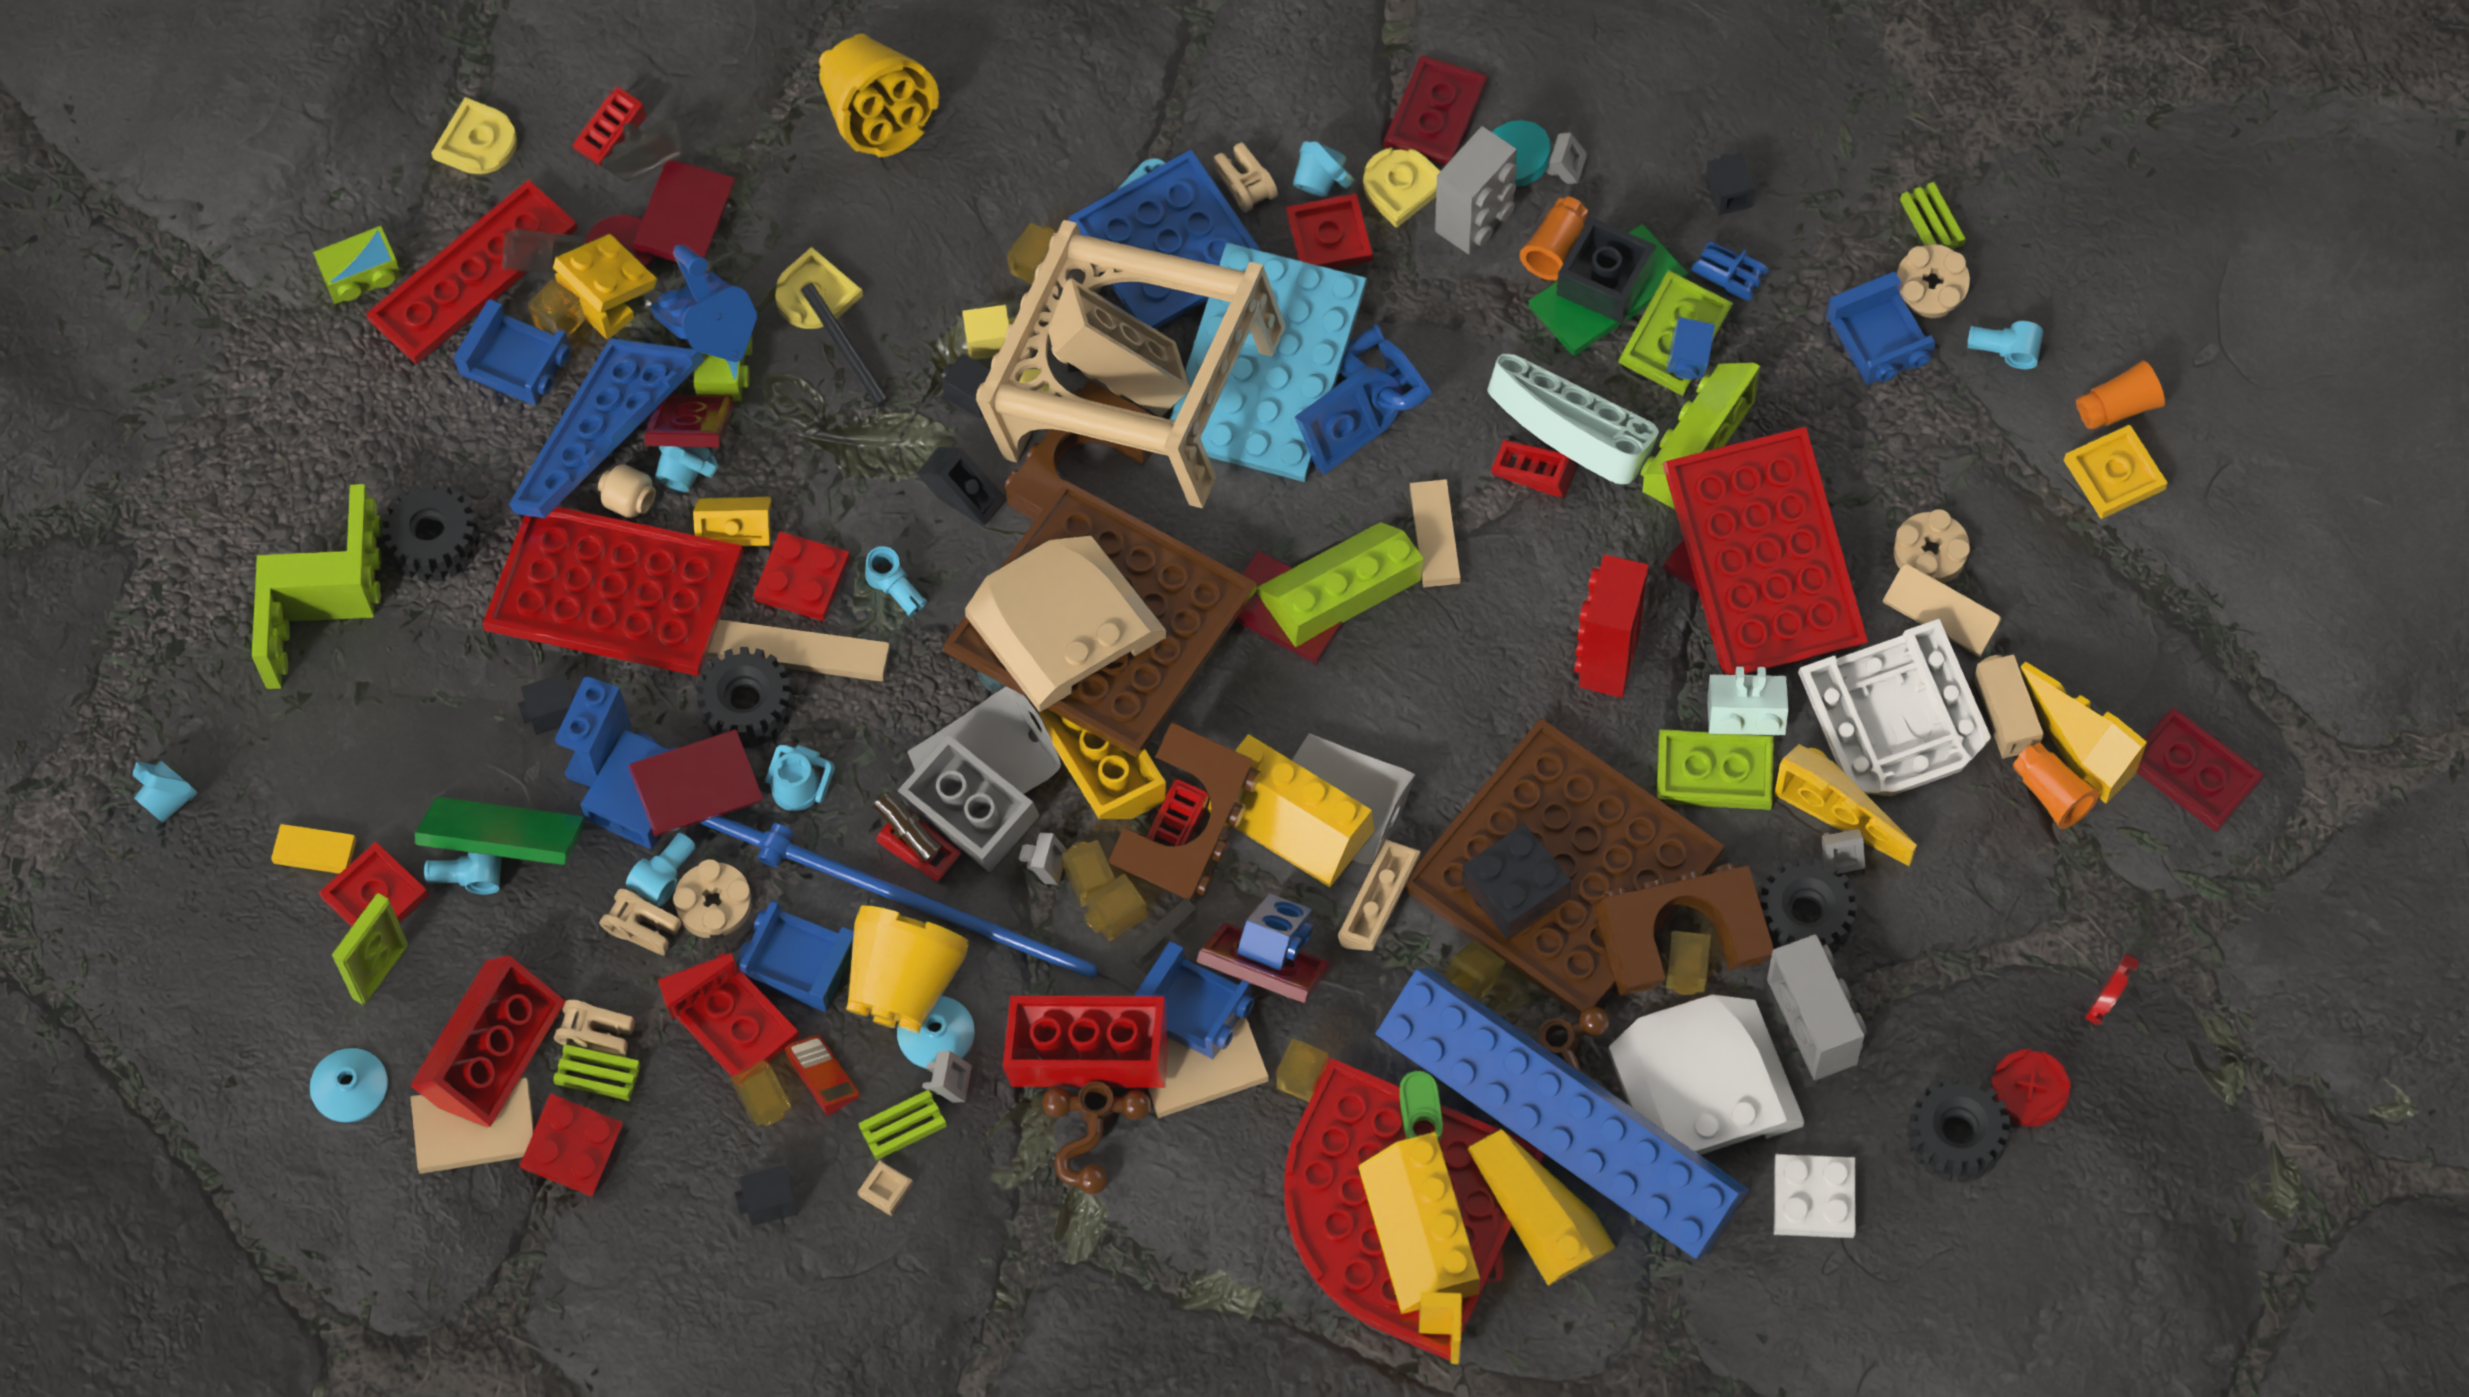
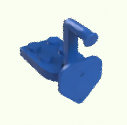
(706, 311)
(1362, 403)

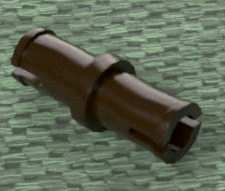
(906, 826)

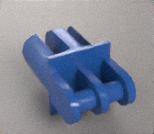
(1727, 267)

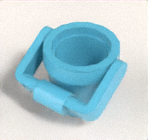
(1319, 169)
(681, 465)
(793, 779)
(162, 790)

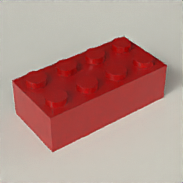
(1610, 625)

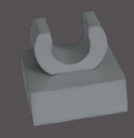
(1567, 158)
(1844, 850)
(1045, 858)
(949, 1077)

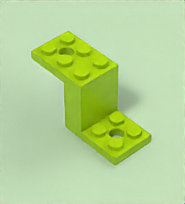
(316, 587)

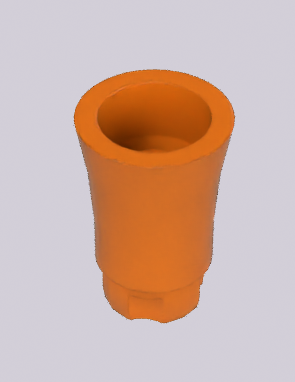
(1554, 238)
(2121, 397)
(2055, 785)

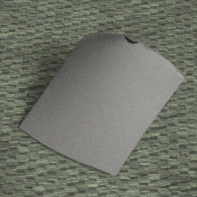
(999, 737)
(1365, 779)

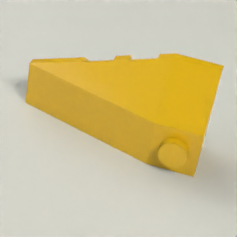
(2093, 745)
(1826, 792)
(1546, 1215)

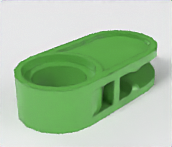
(1420, 1102)

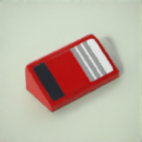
(821, 1074)

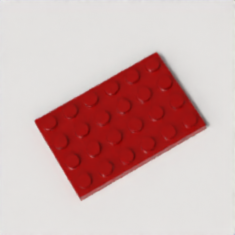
(1765, 552)
(614, 589)

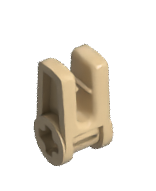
(1247, 187)
(629, 912)
(581, 1021)

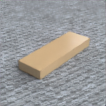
(1435, 532)

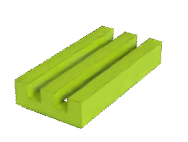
(1943, 211)
(572, 1052)
(896, 1112)

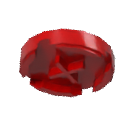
(2112, 989)
(2031, 1087)

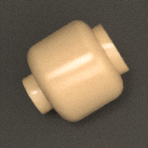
(626, 491)

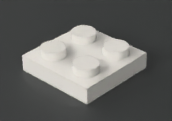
(1814, 1196)

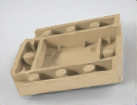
(1060, 617)

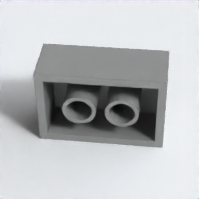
(1476, 191)
(968, 803)
(1816, 1006)

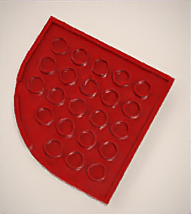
(1329, 1210)

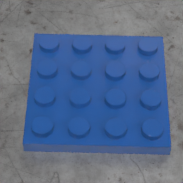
(1170, 213)

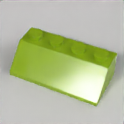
(1705, 423)
(1342, 582)

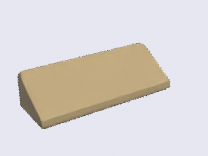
(1928, 600)
(1378, 896)

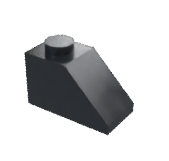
(961, 484)

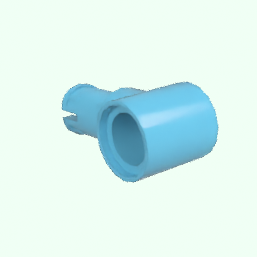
(2017, 344)
(893, 582)
(476, 872)
(656, 878)

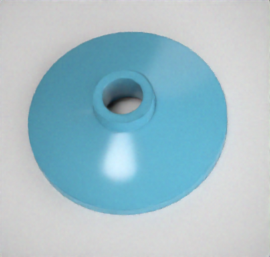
(954, 1036)
(356, 1099)

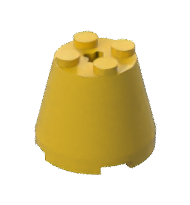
(876, 95)
(900, 967)

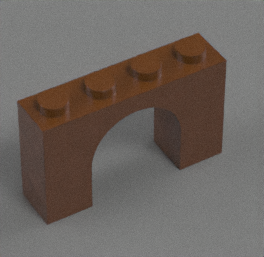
(1037, 479)
(1188, 867)
(1724, 897)

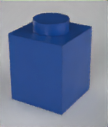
(1690, 348)

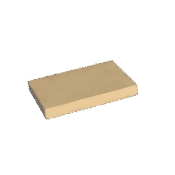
(1199, 1079)
(453, 1142)

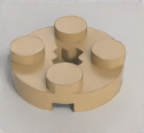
(1948, 266)
(1935, 528)
(707, 879)

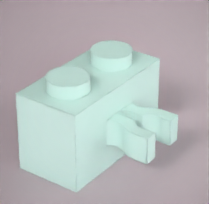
(1747, 703)

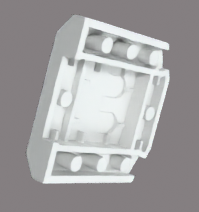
(1897, 711)
(1706, 1073)

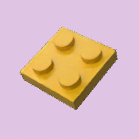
(604, 273)
(2115, 471)

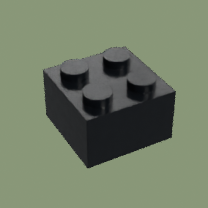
(1606, 270)
(1516, 881)

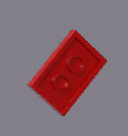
(738, 1025)

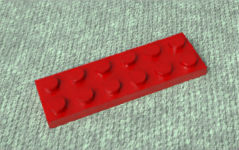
(464, 275)

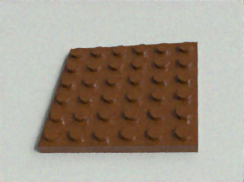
(1180, 586)
(1597, 831)

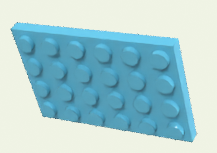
(1264, 393)

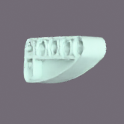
(1573, 419)

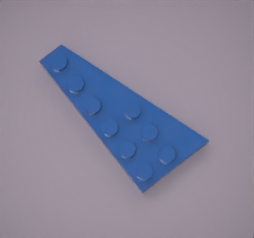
(611, 402)

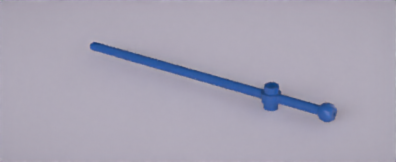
(777, 846)

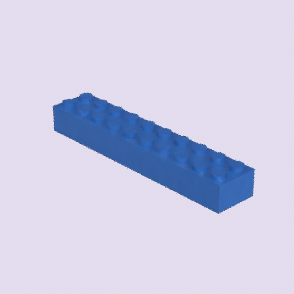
(1562, 1112)

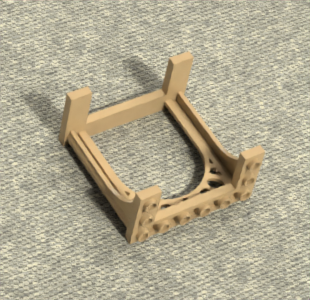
(1018, 408)

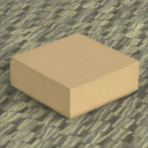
(885, 1188)

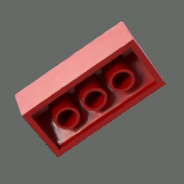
(1086, 1041)
(488, 1042)

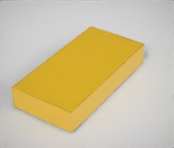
(313, 849)

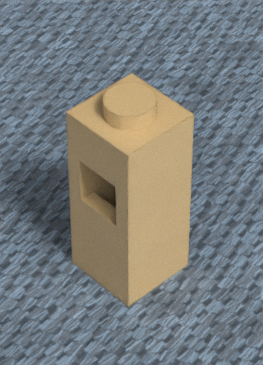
(2007, 704)

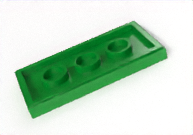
(1580, 327)
(499, 830)

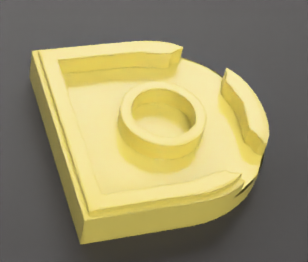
(477, 139)
(1399, 183)
(830, 282)

